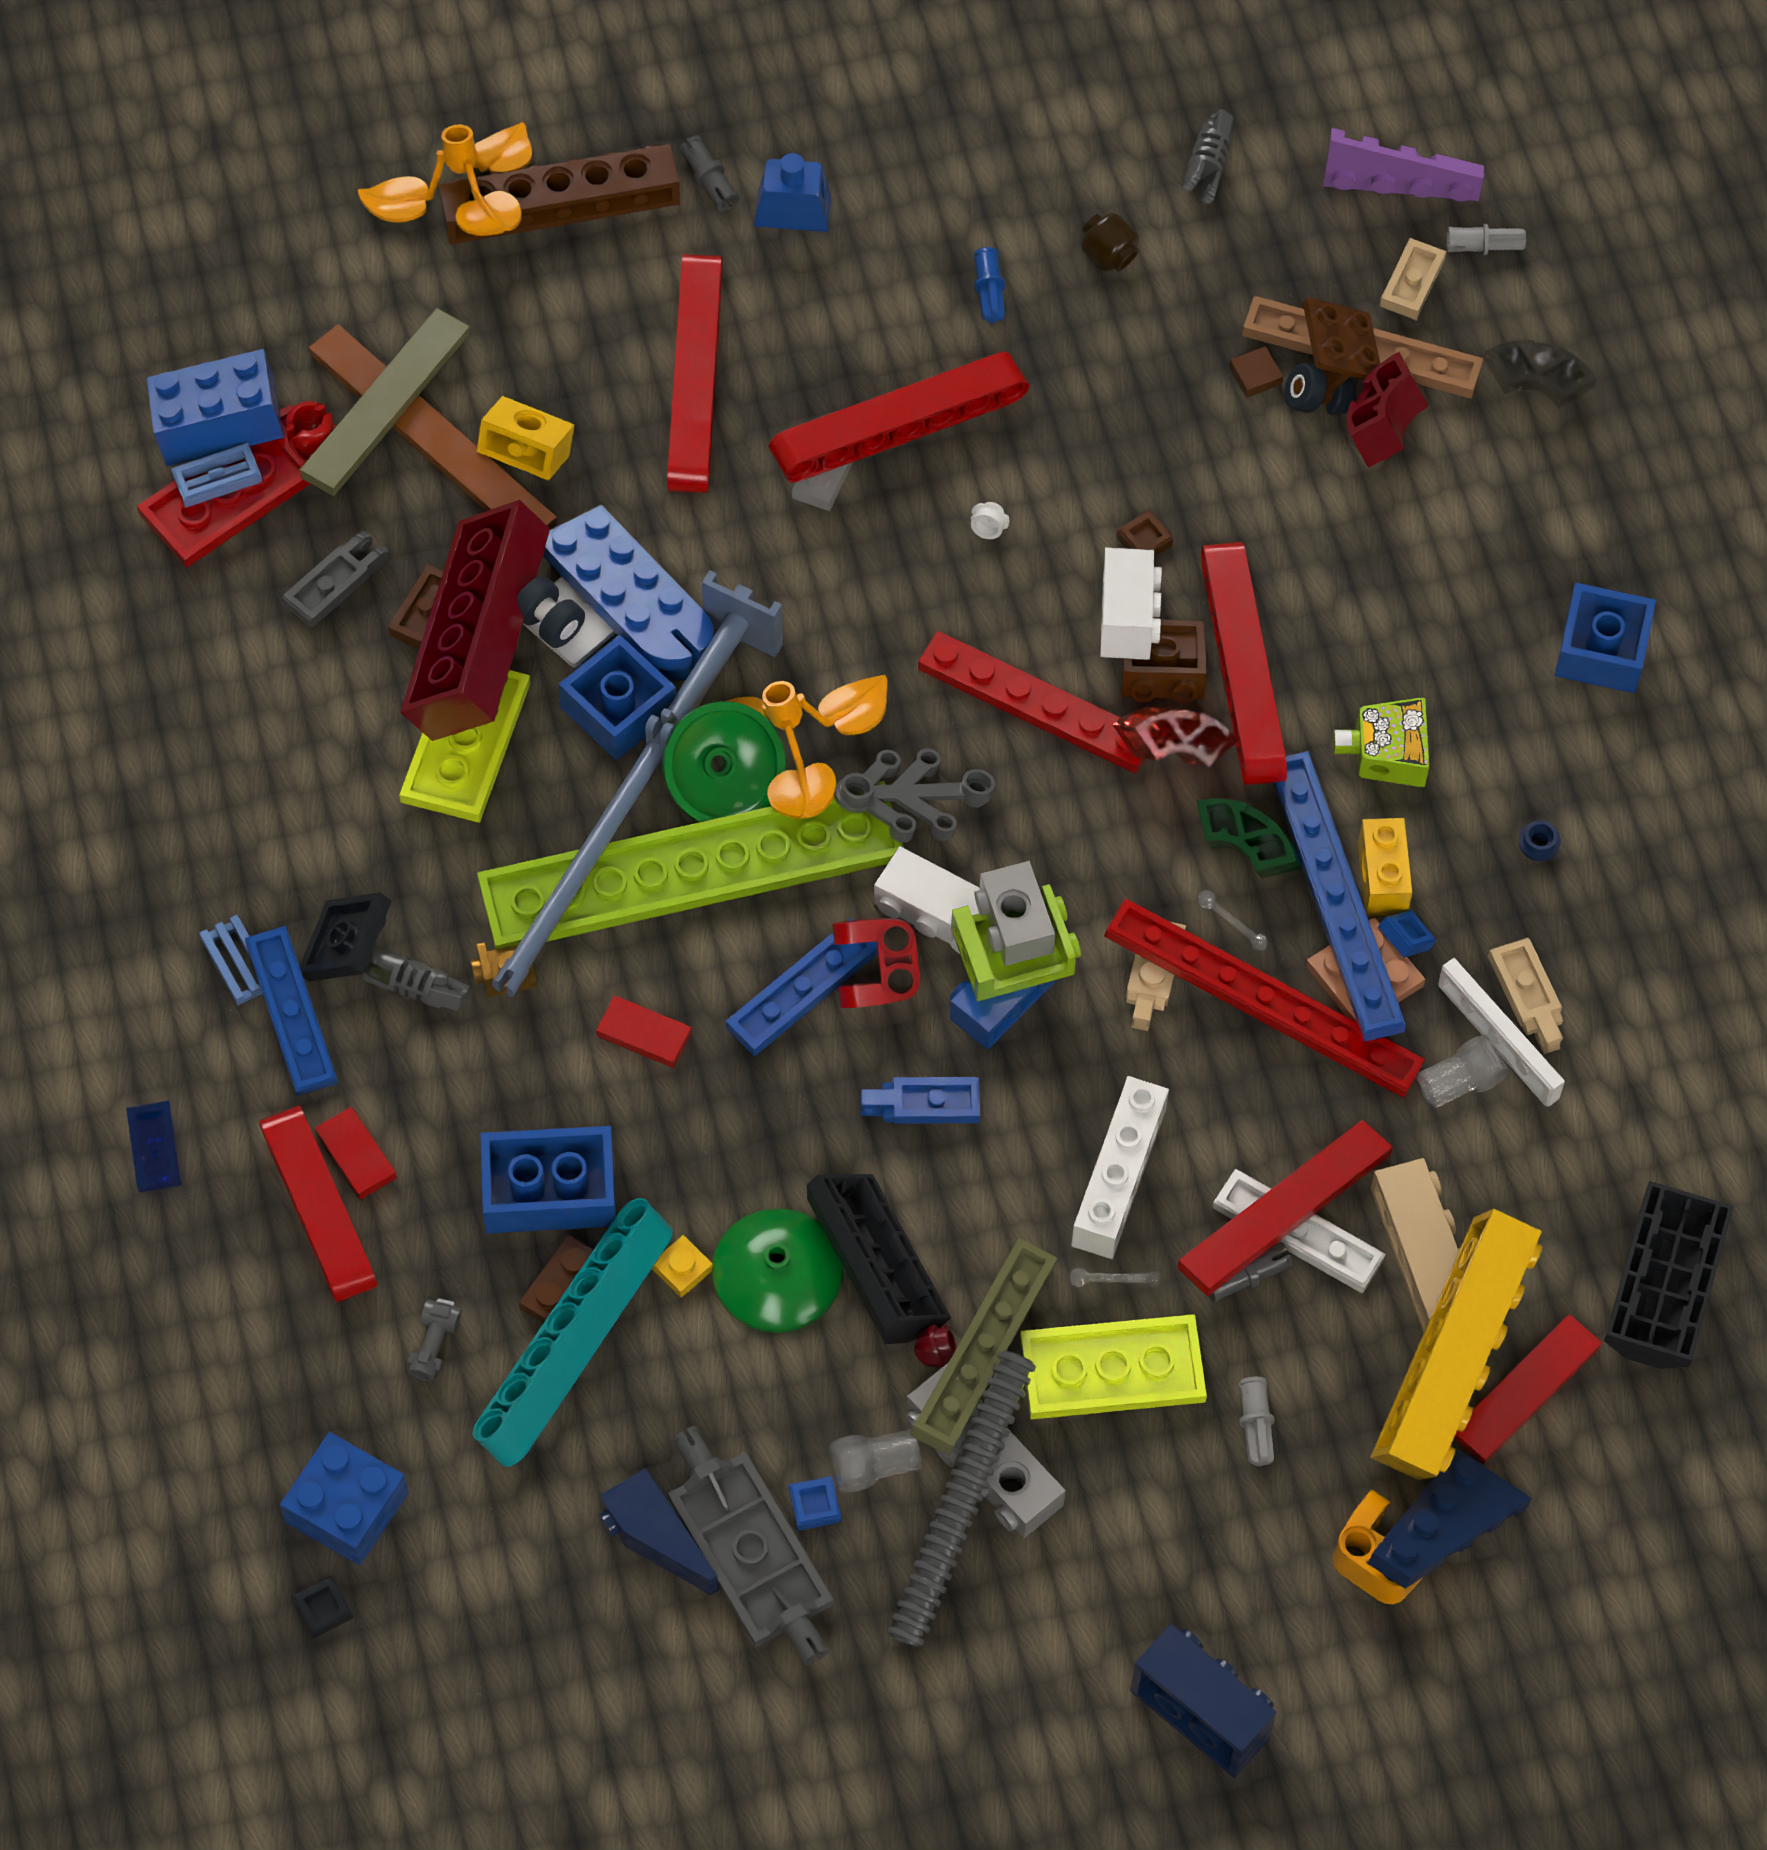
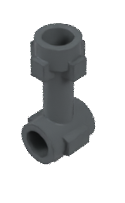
(440, 1317)

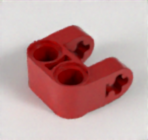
(888, 960)

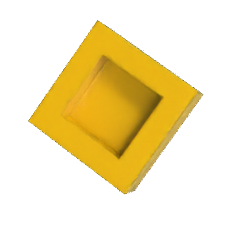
(682, 1266)

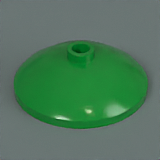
(749, 754)
(776, 1294)

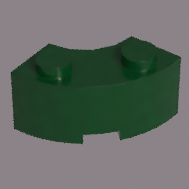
(1248, 831)

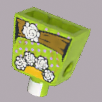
(1389, 742)

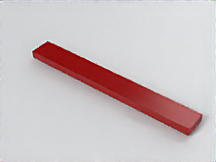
(1263, 997)

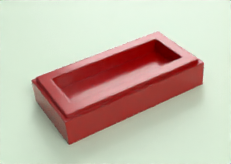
(644, 1031)
(355, 1153)

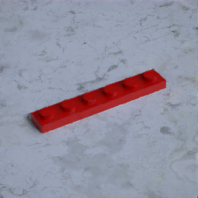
(1027, 698)

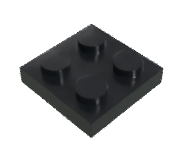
(345, 936)

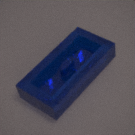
(154, 1146)

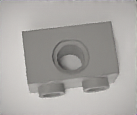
(1015, 890)

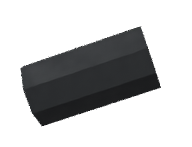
(876, 1255)
(1668, 1277)

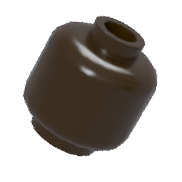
(1110, 242)

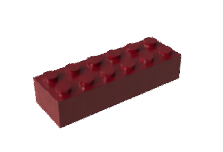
(474, 621)

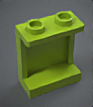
(987, 970)

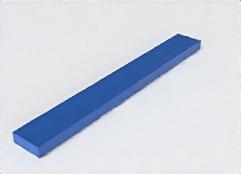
(1338, 901)

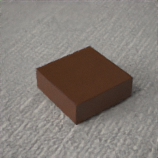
(1256, 371)
(1145, 534)

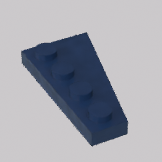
(1446, 1520)

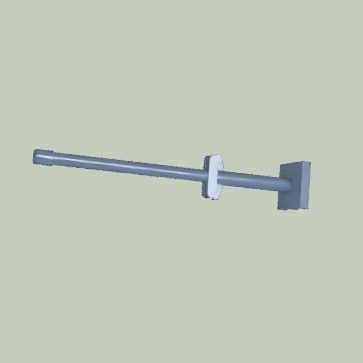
(736, 620)

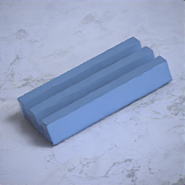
(219, 479)
(223, 932)

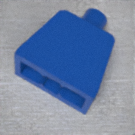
(793, 195)

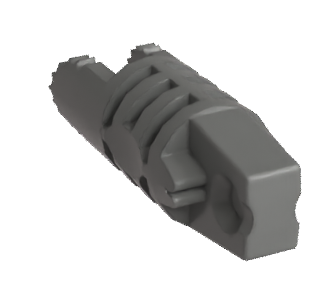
(1209, 155)
(415, 980)

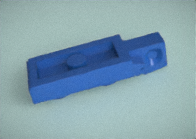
(924, 1100)

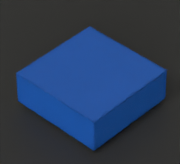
(1407, 933)
(814, 1503)

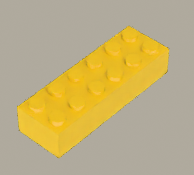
(1457, 1345)

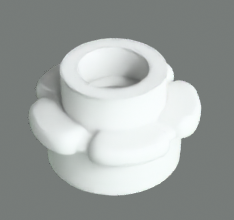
(989, 520)

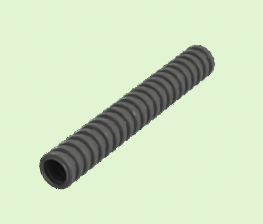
(961, 1498)

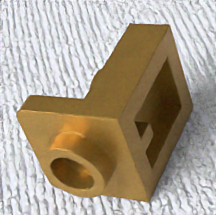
(489, 964)

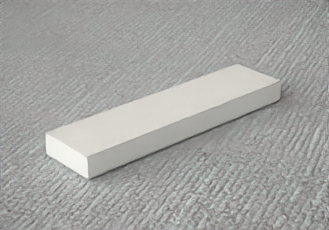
(1501, 1031)
(1313, 1241)

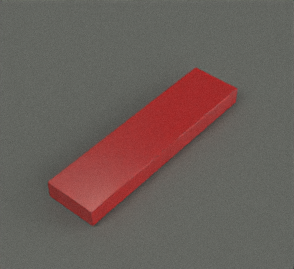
(1527, 1388)

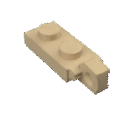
(1148, 989)
(1529, 992)

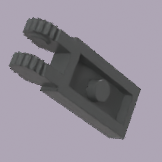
(334, 579)

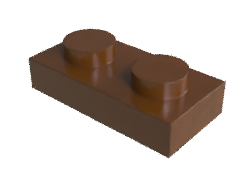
(414, 613)
(555, 1278)

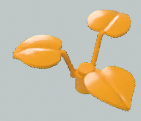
(505, 151)
(851, 708)

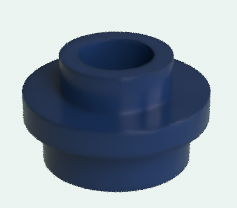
(1543, 831)

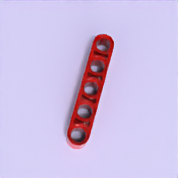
(318, 1204)

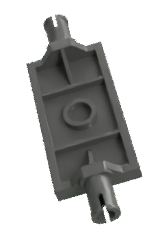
(750, 1548)

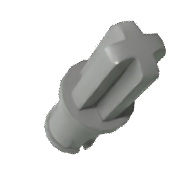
(1484, 239)
(1257, 1420)

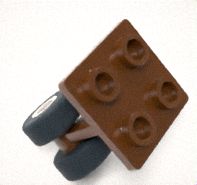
(1341, 348)

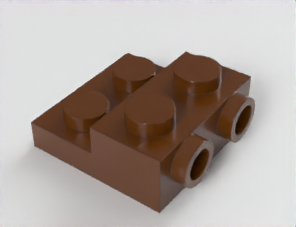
(1174, 665)

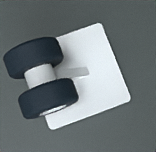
(562, 619)

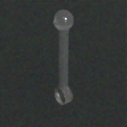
(1207, 900)
(1080, 1277)

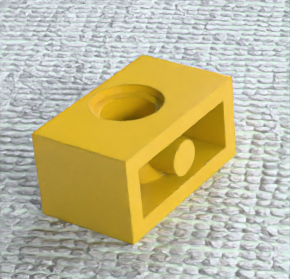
(525, 438)
(1384, 866)

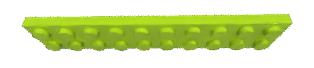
(687, 869)

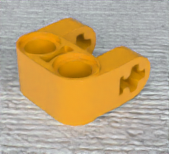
(1361, 1534)

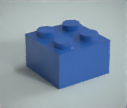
(1605, 638)
(615, 696)
(344, 1498)

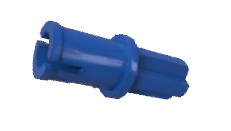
(989, 284)

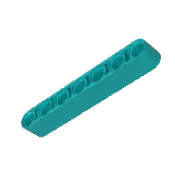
(572, 1332)

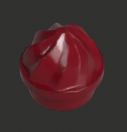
(935, 1346)

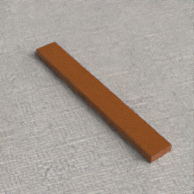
(427, 429)

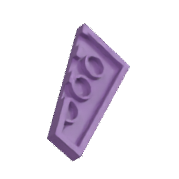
(1400, 171)

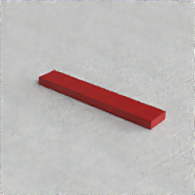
(1284, 1208)

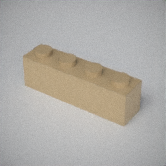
(1417, 1230)

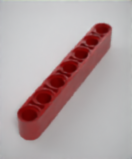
(695, 374)
(898, 417)
(1243, 664)

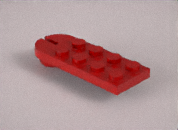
(207, 525)

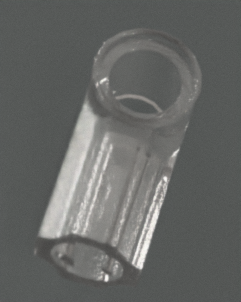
(1472, 1067)
(862, 1461)

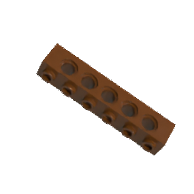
(579, 196)

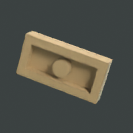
(1413, 279)

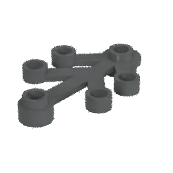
(861, 793)

